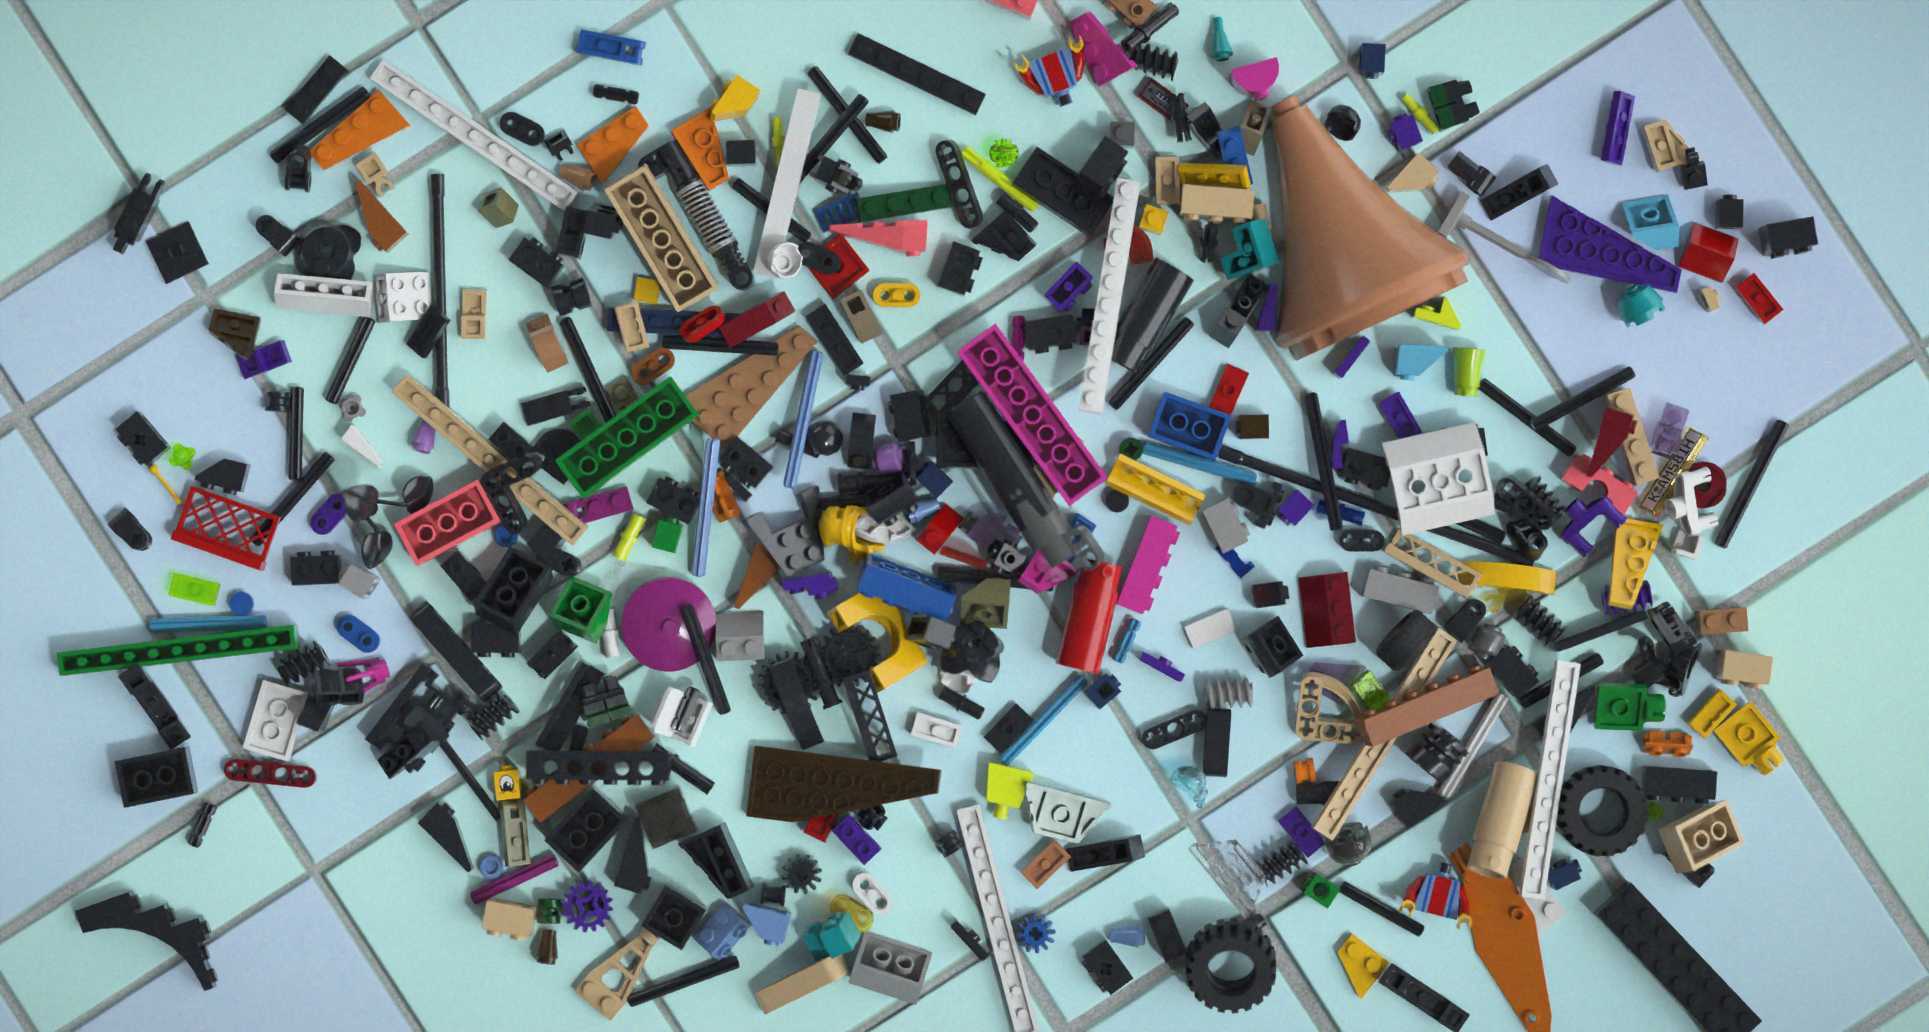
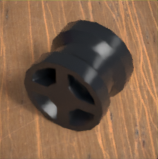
(277, 401)
(949, 843)

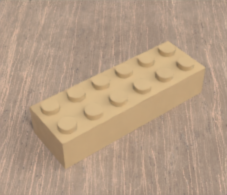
(661, 237)

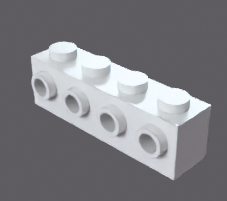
(324, 295)

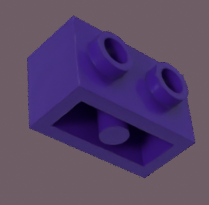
(1069, 285)

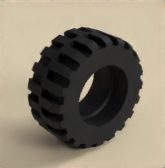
(1633, 815)
(1236, 993)

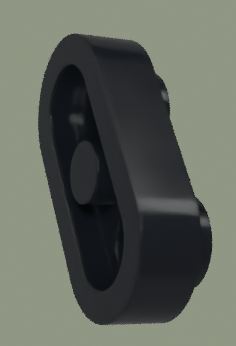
(522, 129)
(817, 258)

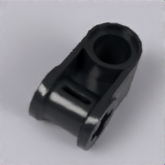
(298, 173)
(279, 237)
(128, 527)
(1524, 535)
(557, 560)
(1462, 623)

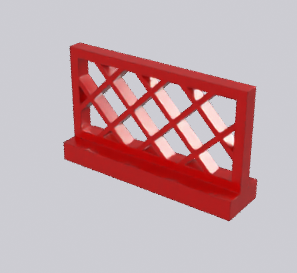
(220, 548)

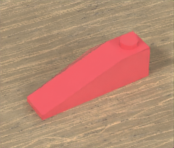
(901, 236)

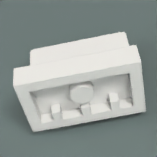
(402, 296)

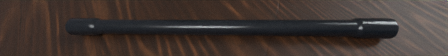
(437, 184)

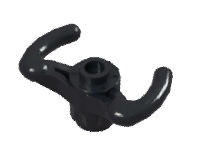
(1653, 669)

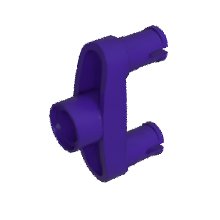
(1582, 515)

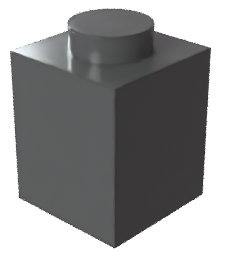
(1123, 133)

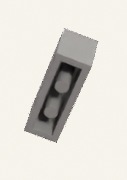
(1400, 590)

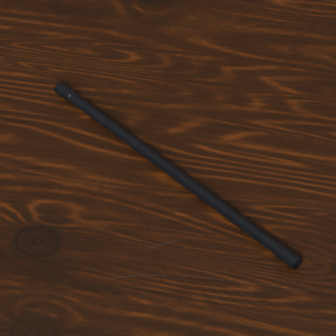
(1239, 458)

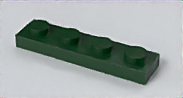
(903, 203)

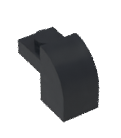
(1205, 126)
(861, 440)

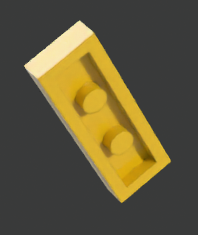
(1214, 175)

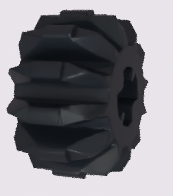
(809, 870)

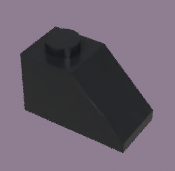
(315, 716)
(1414, 804)

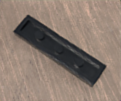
(1600, 630)

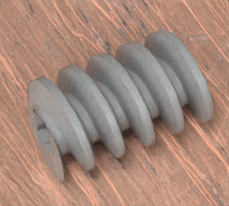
(1227, 692)

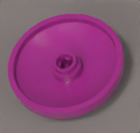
(655, 625)

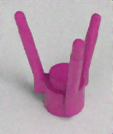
(377, 670)

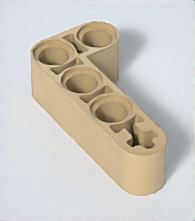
(801, 983)

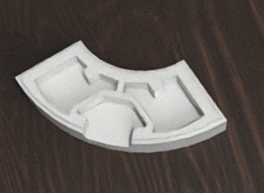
(869, 529)

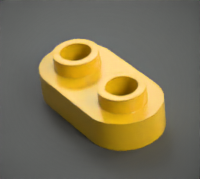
(896, 293)

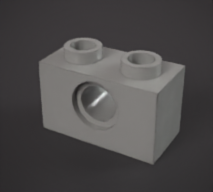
(358, 580)

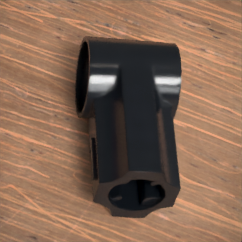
(1475, 177)
(1314, 792)

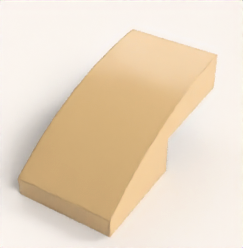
(474, 314)

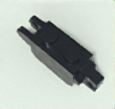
(137, 214)

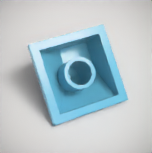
(1652, 221)
(1415, 359)

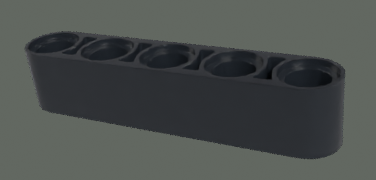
(455, 651)

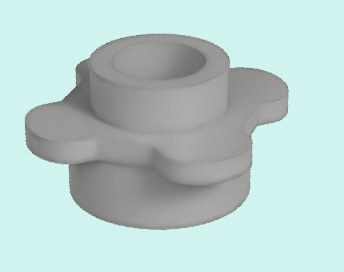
(348, 413)

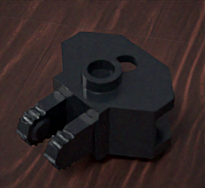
(837, 176)

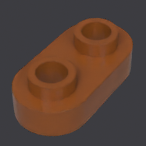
(653, 366)

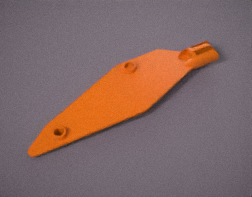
(1507, 941)

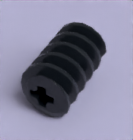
(1155, 60)
(1539, 490)
(1540, 621)
(302, 663)
(492, 715)
(1281, 862)

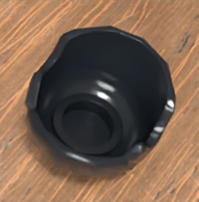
(1343, 122)
(824, 437)

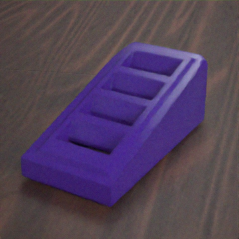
(1268, 314)

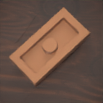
(1045, 864)

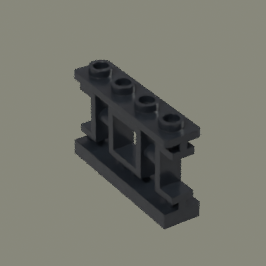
(404, 708)

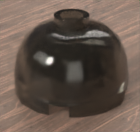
(1349, 844)

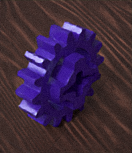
(581, 917)

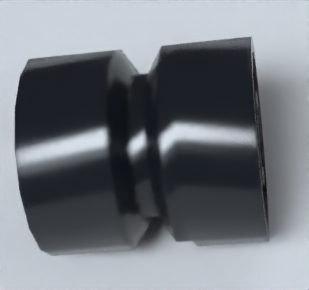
(571, 296)

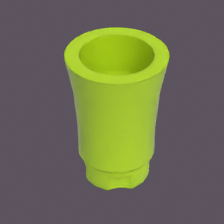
(1467, 370)

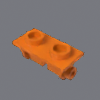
(724, 501)
(1678, 744)

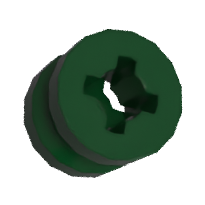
(1128, 448)

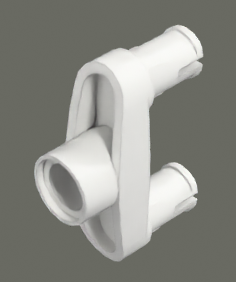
(1684, 505)

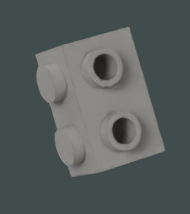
(1225, 525)

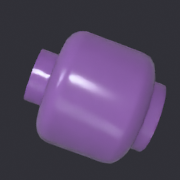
(890, 458)

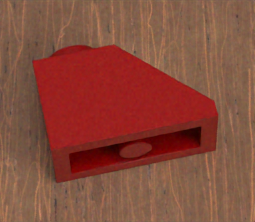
(939, 529)

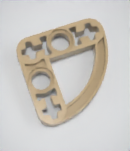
(1316, 724)

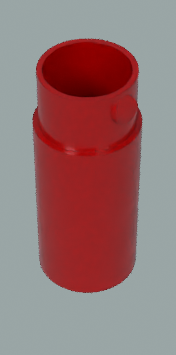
(1089, 618)

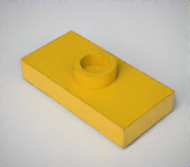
(1711, 713)

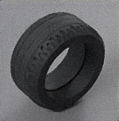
(1406, 640)

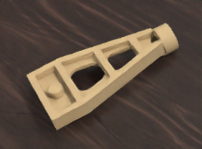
(599, 994)

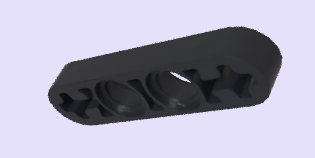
(962, 182)

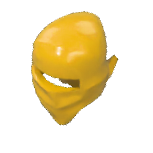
(838, 528)

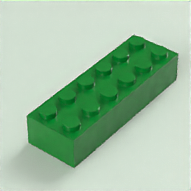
(627, 437)

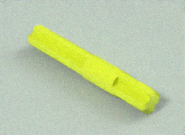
(997, 177)

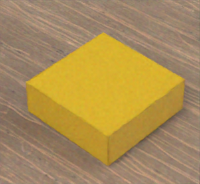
(647, 290)

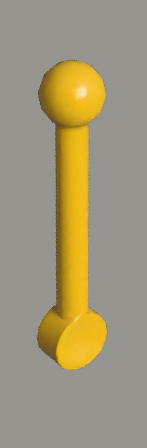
(154, 470)

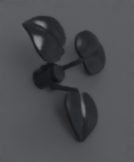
(362, 503)

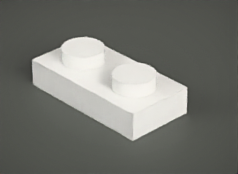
(936, 730)

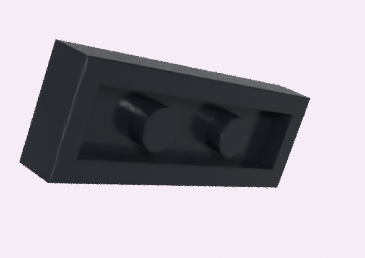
(316, 90)
(834, 339)

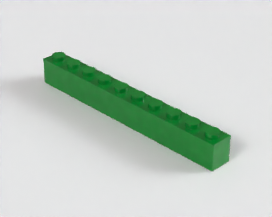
(178, 650)

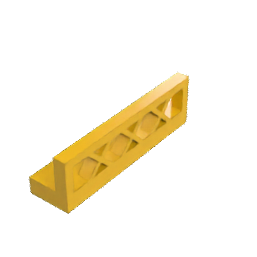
(1154, 490)

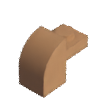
(547, 343)

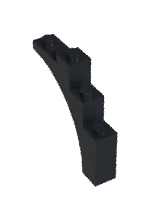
(158, 922)

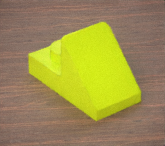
(1445, 317)

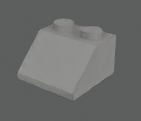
(740, 636)

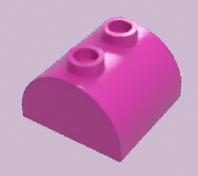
(1255, 79)

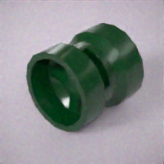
(549, 911)

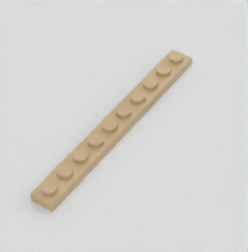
(487, 457)
(1369, 758)

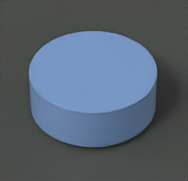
(491, 866)

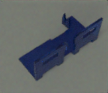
(1235, 562)

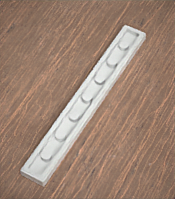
(788, 177)

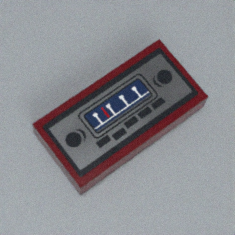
(1157, 98)

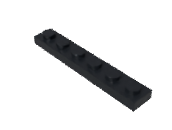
(916, 74)

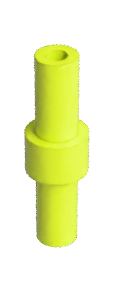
(1420, 114)
(778, 139)

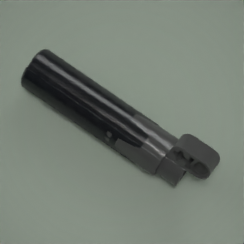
(1019, 484)

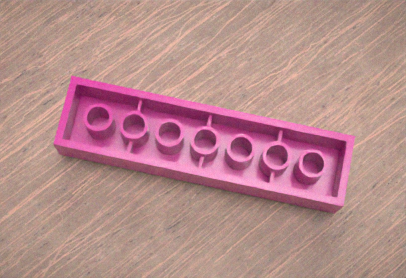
(1032, 415)

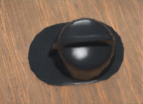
(1682, 664)

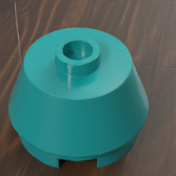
(1639, 304)

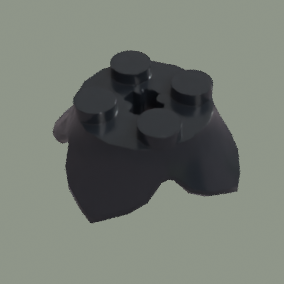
(345, 244)
(975, 650)

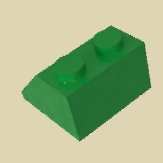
(582, 609)

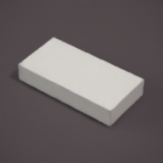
(1210, 628)

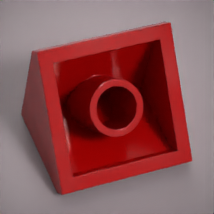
(1708, 253)

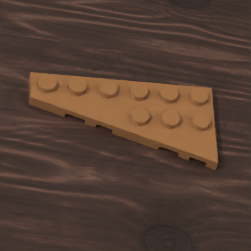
(741, 392)

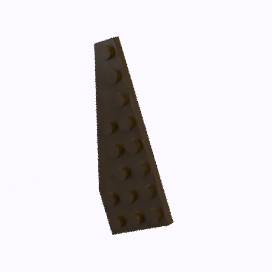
(814, 785)

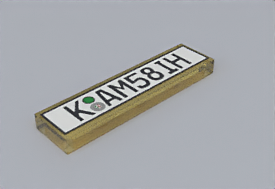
(1663, 487)

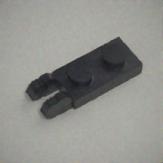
(552, 406)

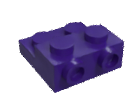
(817, 585)

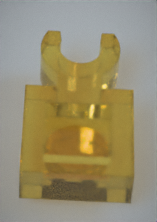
(1508, 596)

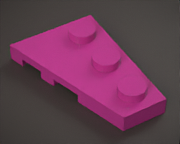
(1101, 53)

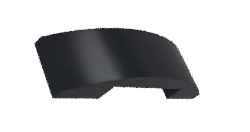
(796, 703)
(155, 705)
(1424, 998)

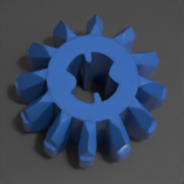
(1030, 939)

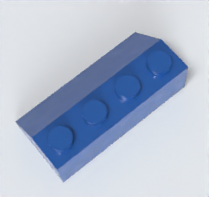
(906, 588)

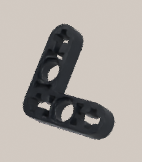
(502, 488)

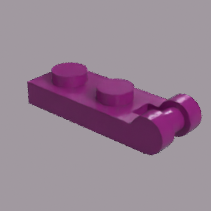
(603, 505)

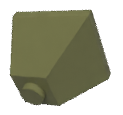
(987, 603)

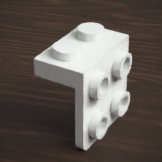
(667, 712)

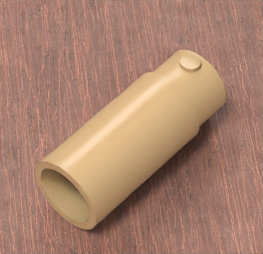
(1501, 819)

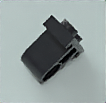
(1260, 502)

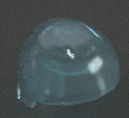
(1192, 781)

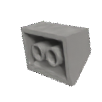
(890, 967)

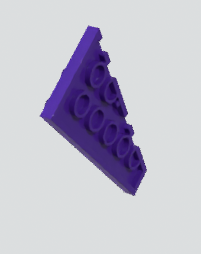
(1592, 249)

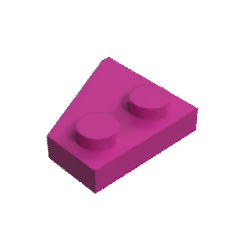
(1040, 576)

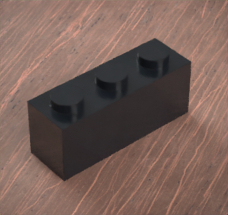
(1679, 784)

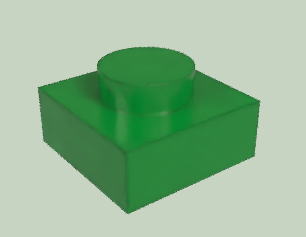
(585, 424)

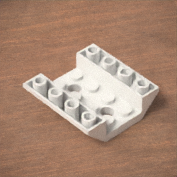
(1436, 461)

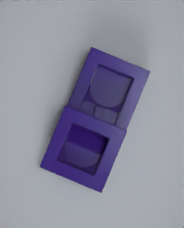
(265, 359)
(1340, 437)

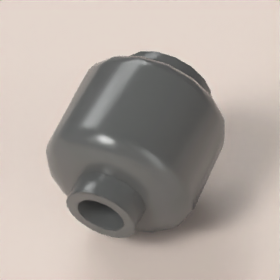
(1488, 641)

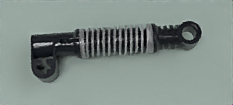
(691, 190)

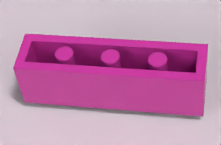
(1147, 564)

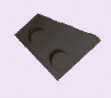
(235, 331)

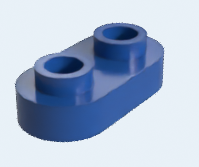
(358, 633)

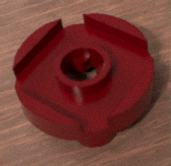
(1716, 486)

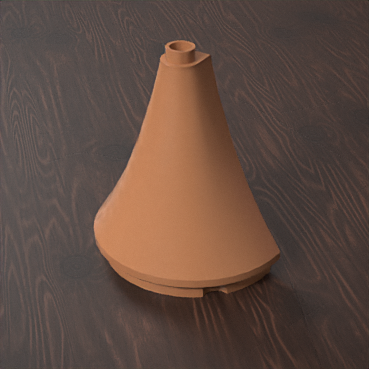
(1346, 241)

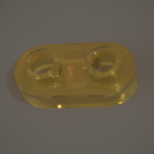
(854, 909)

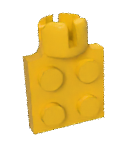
(1751, 739)

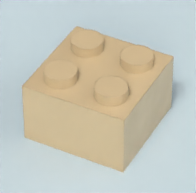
(1744, 667)
(509, 918)

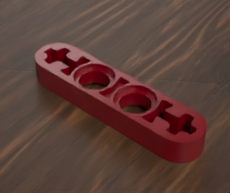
(270, 773)

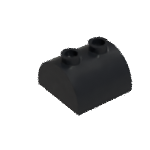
(891, 499)
(1272, 647)

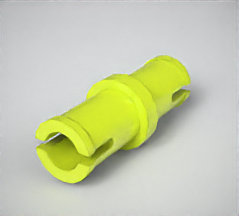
(629, 536)

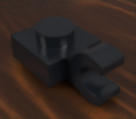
(1694, 172)

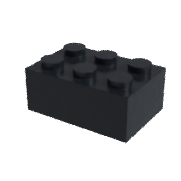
(513, 590)
(156, 777)
(586, 829)

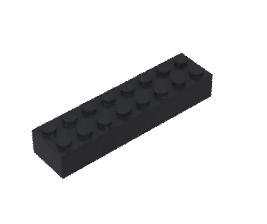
(1674, 962)

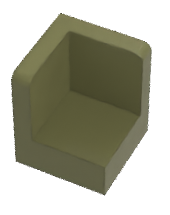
(498, 207)

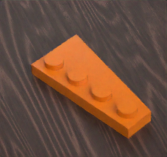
(359, 131)

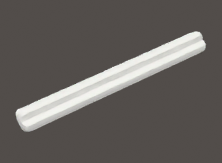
(1474, 743)

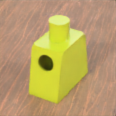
(1006, 787)

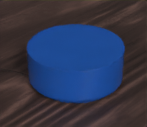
(504, 537)
(241, 603)

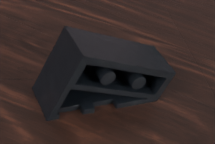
(719, 859)

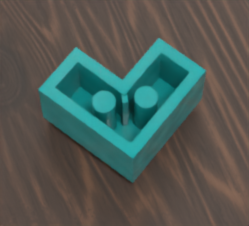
(1254, 251)
(832, 936)

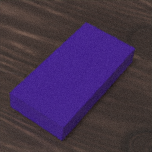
(1351, 357)

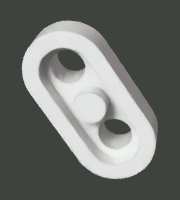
(872, 893)

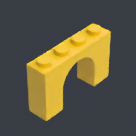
(904, 655)

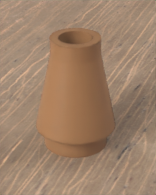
(579, 177)

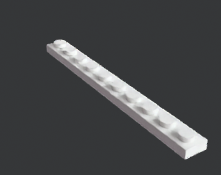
(474, 135)
(1109, 296)
(1549, 779)
(997, 919)

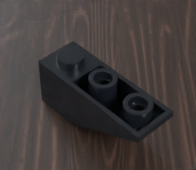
(1238, 310)
(413, 746)

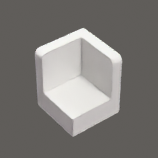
(1687, 546)

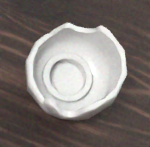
(784, 260)
(958, 682)

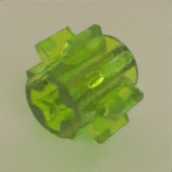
(1003, 153)

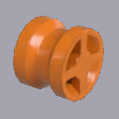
(1304, 770)

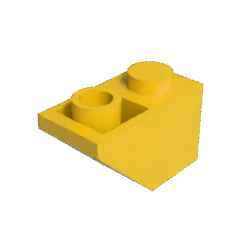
(736, 101)

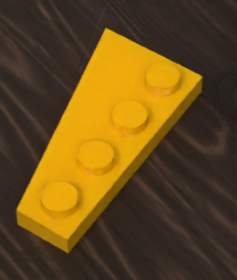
(1630, 559)

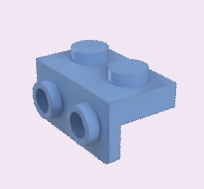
(722, 932)

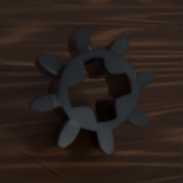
(872, 817)

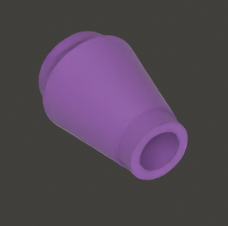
(424, 438)

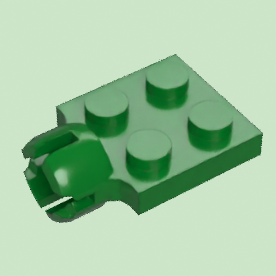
(1627, 707)

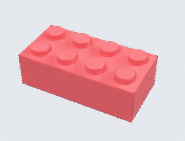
(447, 523)

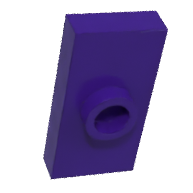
(1162, 665)
(1301, 832)

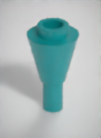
(1220, 47)

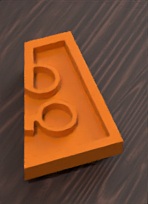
(611, 143)
(702, 148)

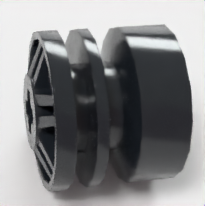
(1436, 752)

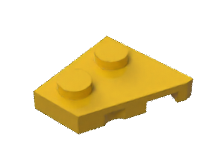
(1361, 964)

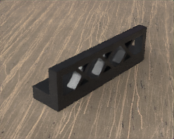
(958, 395)
(568, 709)
(859, 713)

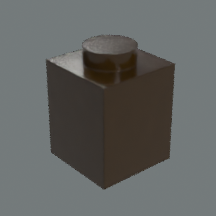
(1252, 427)

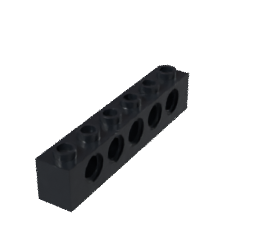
(537, 759)

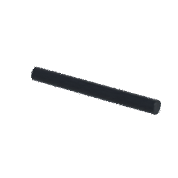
(471, 780)

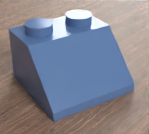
(768, 922)

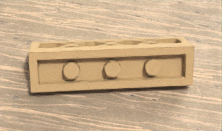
(1425, 569)

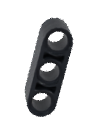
(1217, 742)

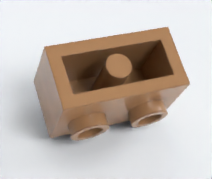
(1133, 11)

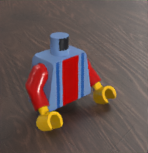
(1055, 72)
(1438, 896)

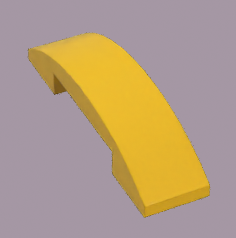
(1511, 577)

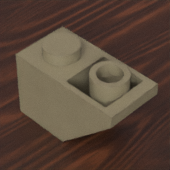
(861, 316)

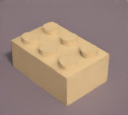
(1216, 204)
(1701, 836)

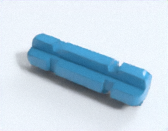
(1126, 640)

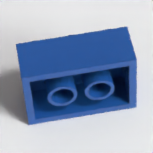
(1189, 426)

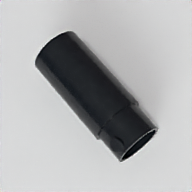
(1148, 314)

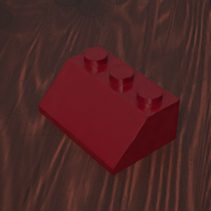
(1327, 610)

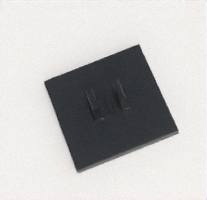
(177, 252)

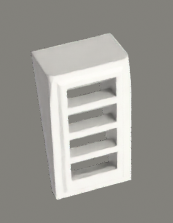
(358, 442)

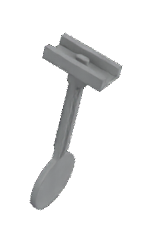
(1459, 218)

